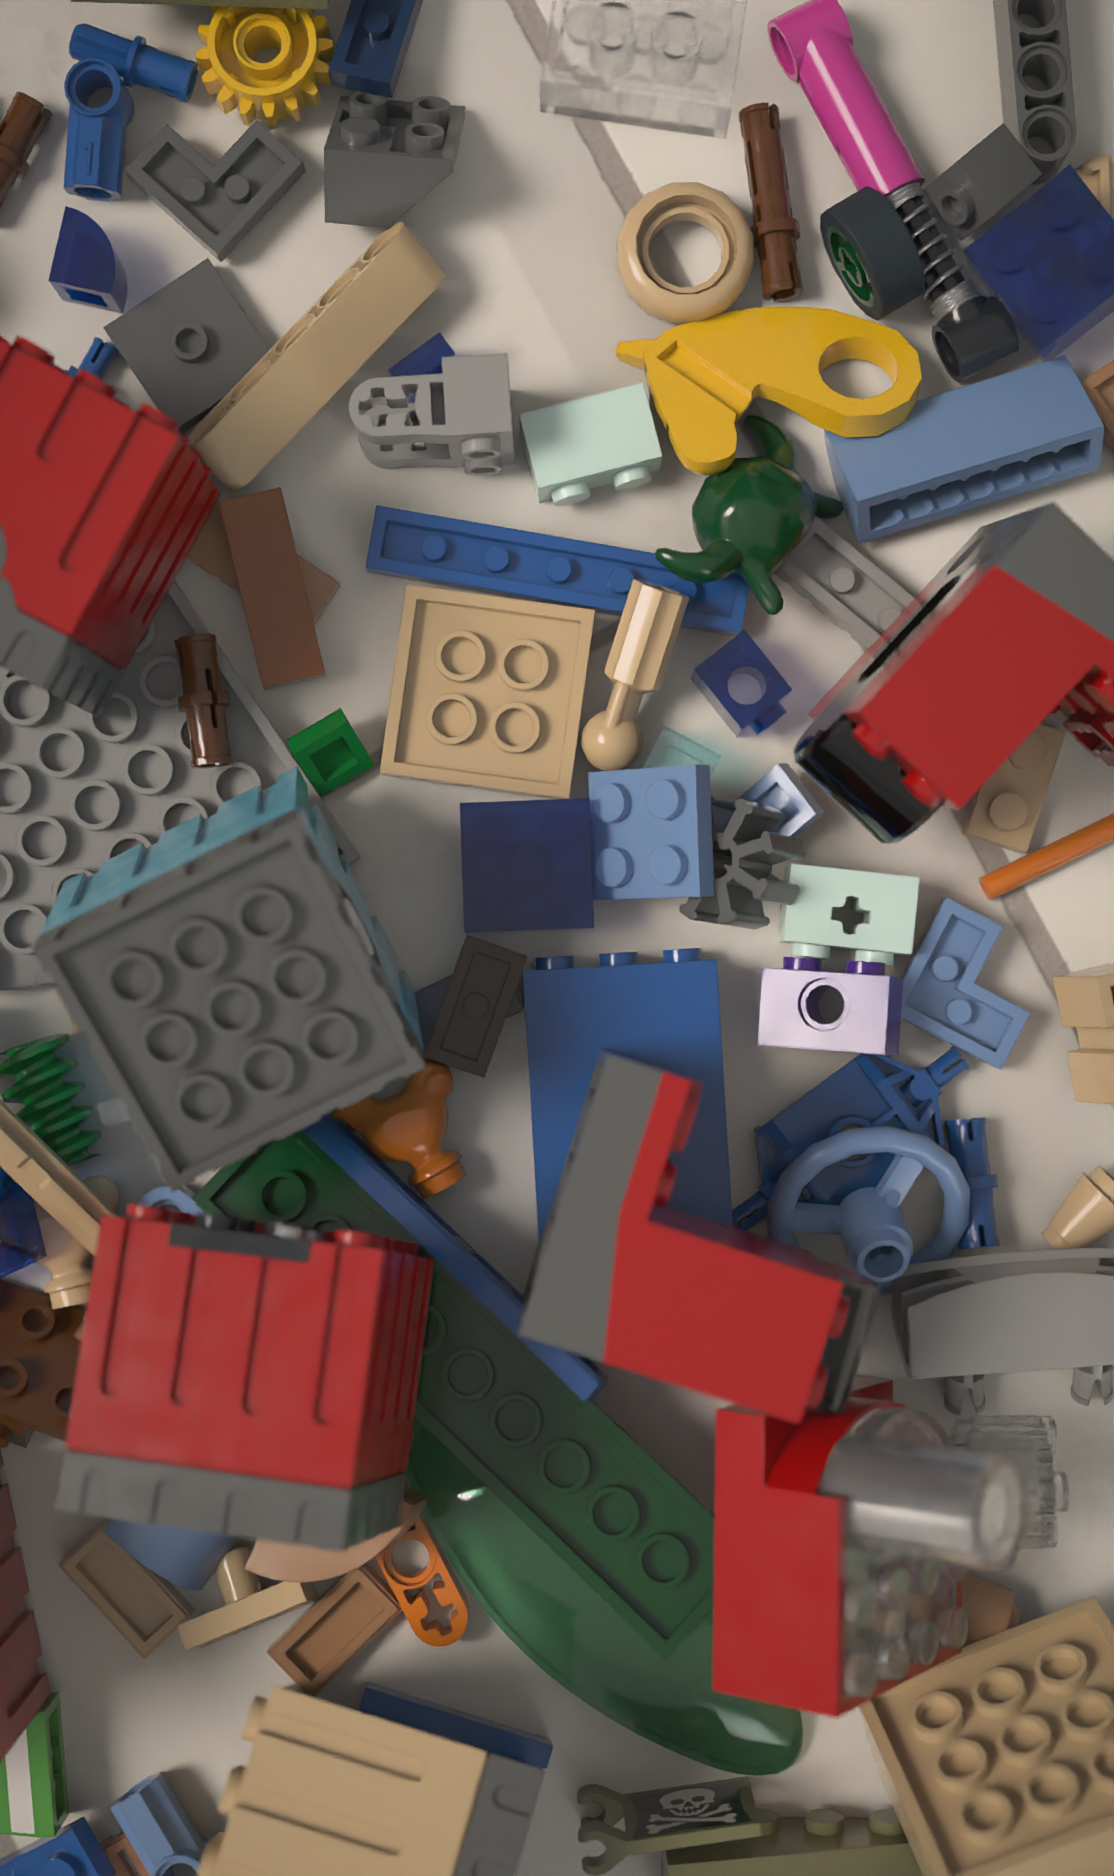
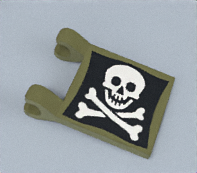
(666, 1819)

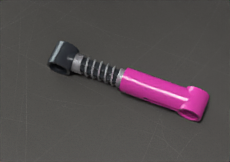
(818, 52)

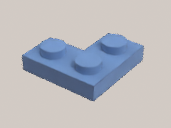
(942, 992)

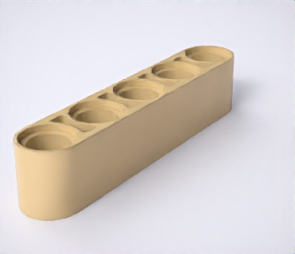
(316, 357)

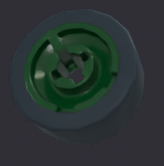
(872, 252)

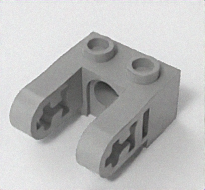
(459, 412)

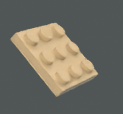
(487, 692)

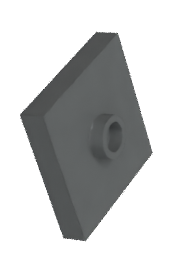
(188, 344)

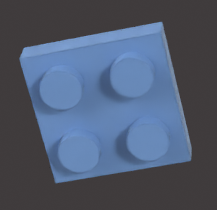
(651, 833)

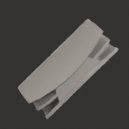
(1006, 1317)

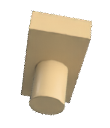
(245, 1602)

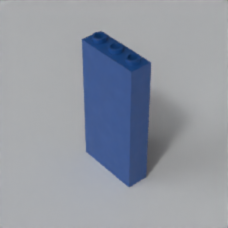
(644, 1012)

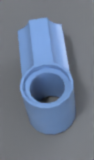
(158, 1827)

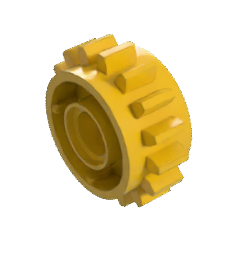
(272, 88)

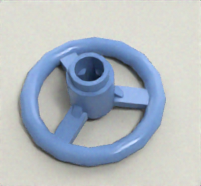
(872, 1217)

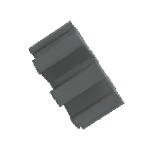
(743, 865)

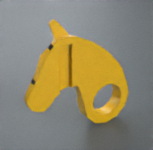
(713, 368)

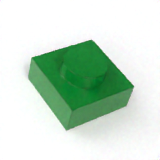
(330, 752)

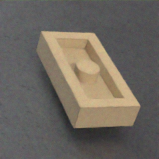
(1012, 798)

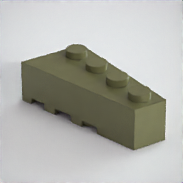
(804, 1846)

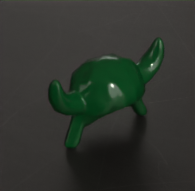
(751, 517)

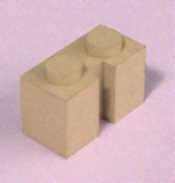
(1088, 1004)

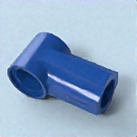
(96, 134)

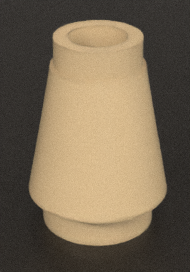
(1085, 1213)

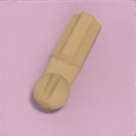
(636, 667)

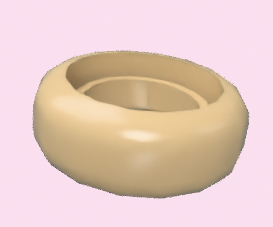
(685, 203)

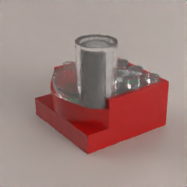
(849, 1548)

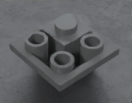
(387, 156)

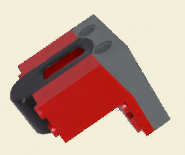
(1009, 638)
(677, 1290)

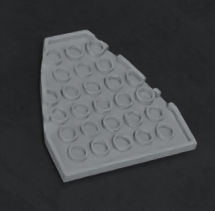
(99, 786)

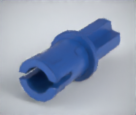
(136, 61)

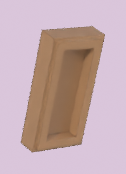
(335, 1628)

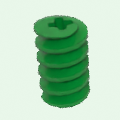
(49, 1097)

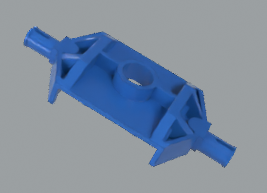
(865, 1092)

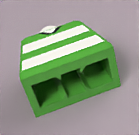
(35, 1777)

